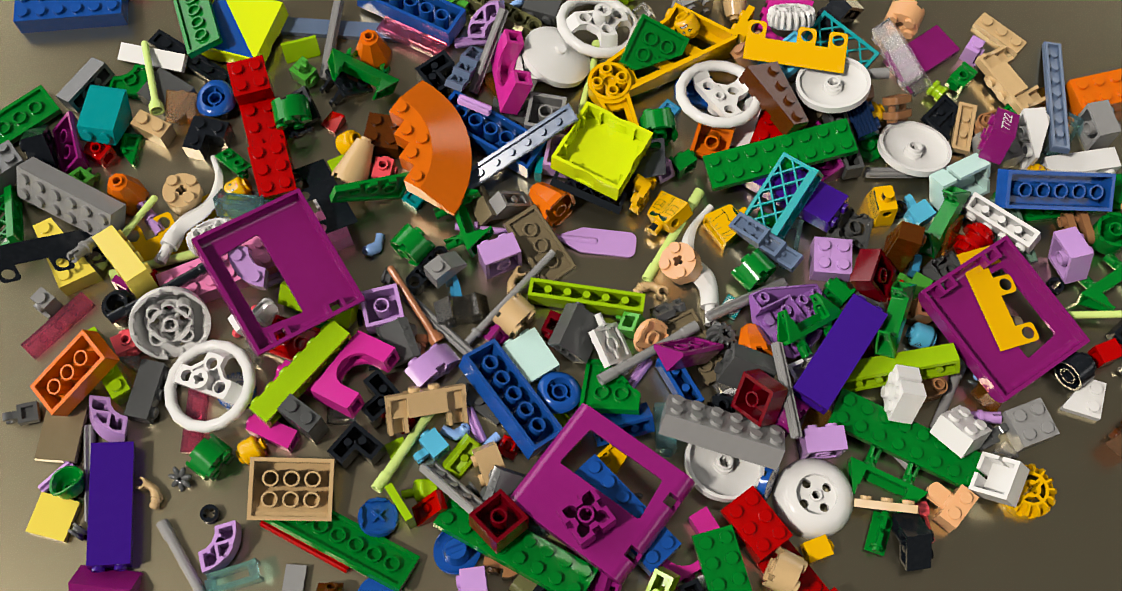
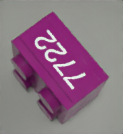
(998, 135)

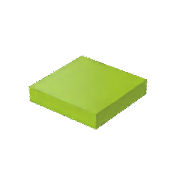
(400, 505)

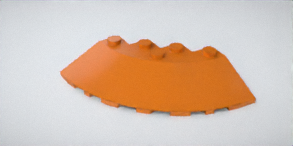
(434, 147)

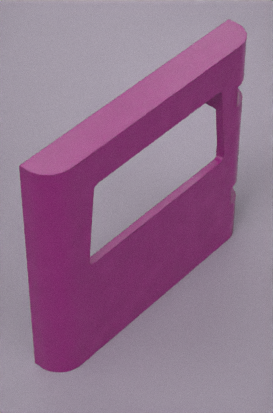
(301, 256)
(964, 324)
(553, 484)

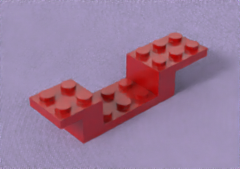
(267, 144)
(764, 533)

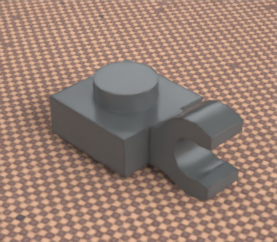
(26, 414)
(993, 437)

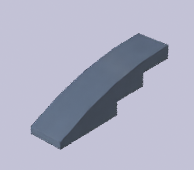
(464, 69)
(768, 243)

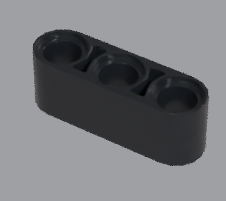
(418, 273)

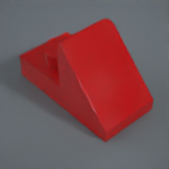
(429, 508)

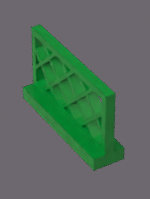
(13, 216)

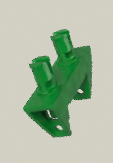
(384, 83)
(949, 211)
(467, 233)
(1094, 295)
(790, 332)
(891, 332)
(868, 471)

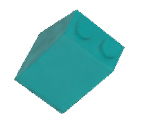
(104, 115)

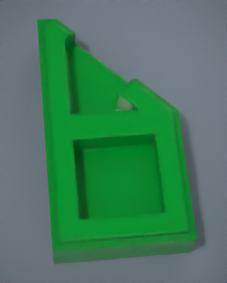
(131, 147)

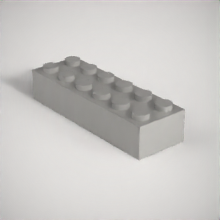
(68, 197)
(722, 431)

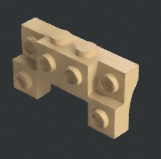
(1006, 82)
(424, 402)

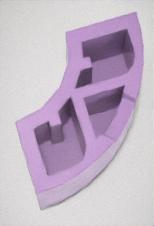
(483, 18)
(246, 269)
(432, 365)
(106, 420)
(222, 548)

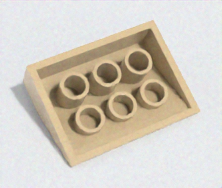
(290, 489)

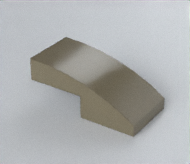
(482, 208)

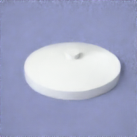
(553, 59)
(834, 91)
(914, 148)
(720, 475)

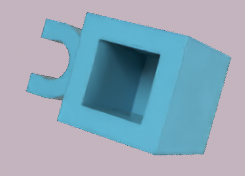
(918, 213)
(433, 446)

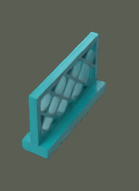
(847, 31)
(798, 199)

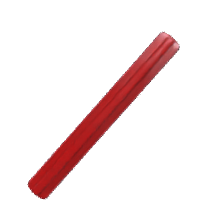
(305, 547)

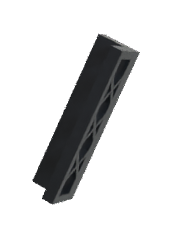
(587, 196)

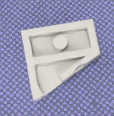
(1087, 401)

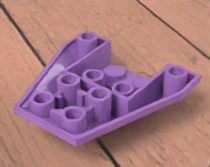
(795, 298)

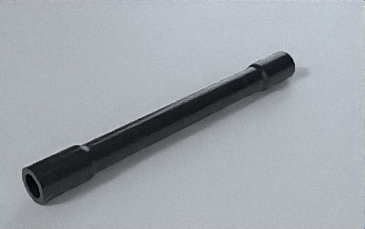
(124, 311)

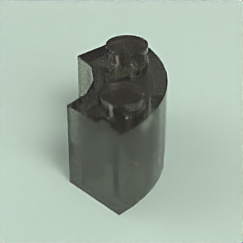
(461, 309)

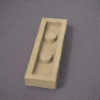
(999, 34)
(963, 128)
(886, 504)

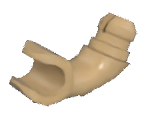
(514, 277)
(646, 286)
(156, 495)

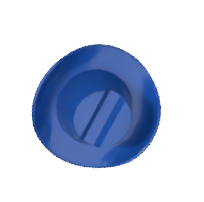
(215, 98)
(559, 392)
(453, 555)

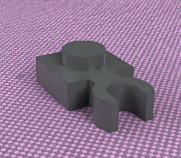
(666, 311)

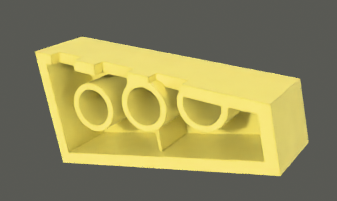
(125, 261)
(69, 280)

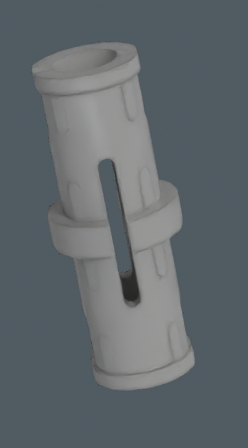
(82, 249)

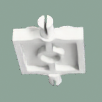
(609, 343)

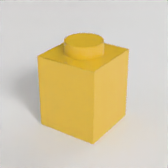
(817, 549)

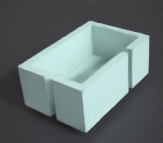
(969, 174)

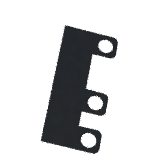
(651, 165)
(320, 187)
(41, 248)

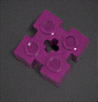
(587, 503)

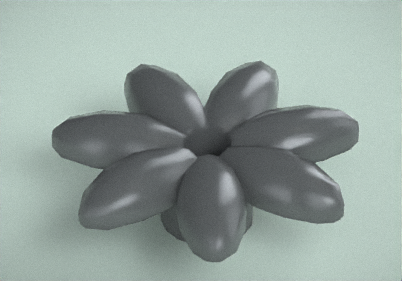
(180, 478)

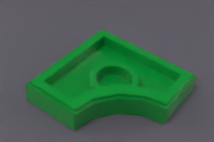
(131, 81)

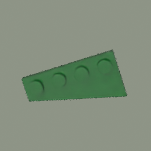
(372, 189)

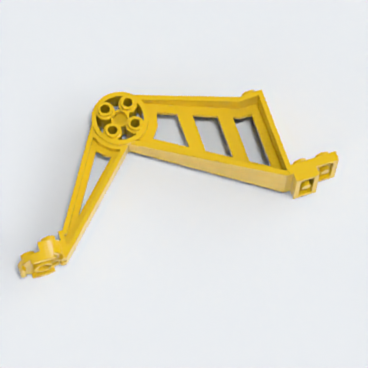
(621, 83)

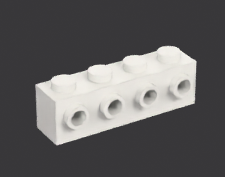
(1002, 222)

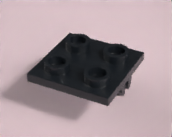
(347, 87)

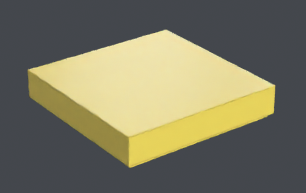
(53, 517)

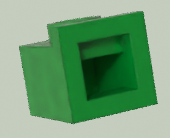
(961, 77)
(683, 162)
(838, 291)

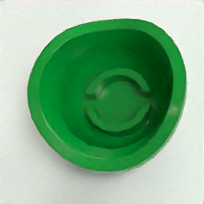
(67, 482)

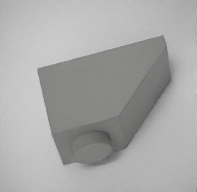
(508, 203)
(444, 267)

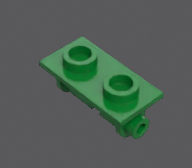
(234, 162)
(878, 533)

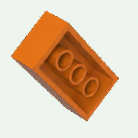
(1094, 89)
(74, 373)

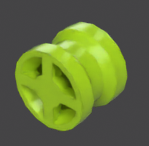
(937, 91)

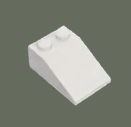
(1031, 134)

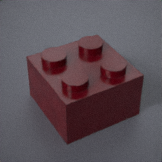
(873, 274)
(759, 397)
(498, 521)

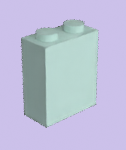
(531, 355)

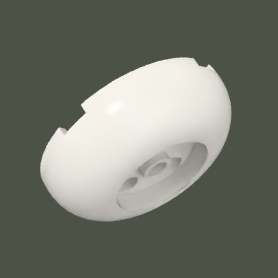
(164, 338)
(811, 521)

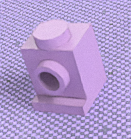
(972, 50)

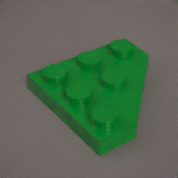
(652, 44)
(613, 397)

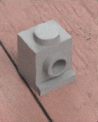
(45, 303)

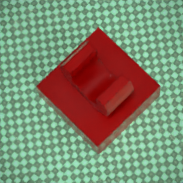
(508, 448)

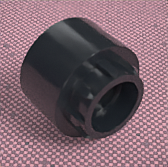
(115, 300)
(1075, 371)

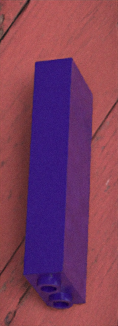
(822, 207)
(839, 353)
(111, 506)

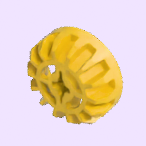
(1029, 510)

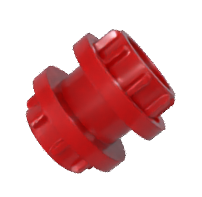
(976, 236)

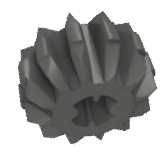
(722, 334)

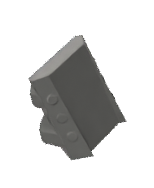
(853, 227)
(940, 266)
(400, 335)
(501, 479)

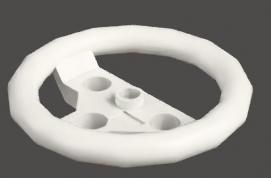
(596, 22)
(718, 97)
(208, 382)

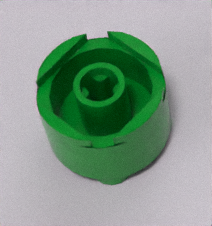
(291, 112)
(661, 123)
(1108, 234)
(411, 244)
(754, 270)
(209, 457)

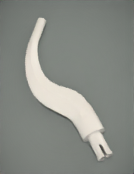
(175, 234)
(706, 281)

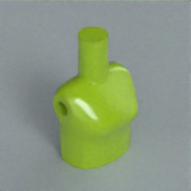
(420, 489)

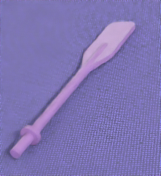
(589, 240)

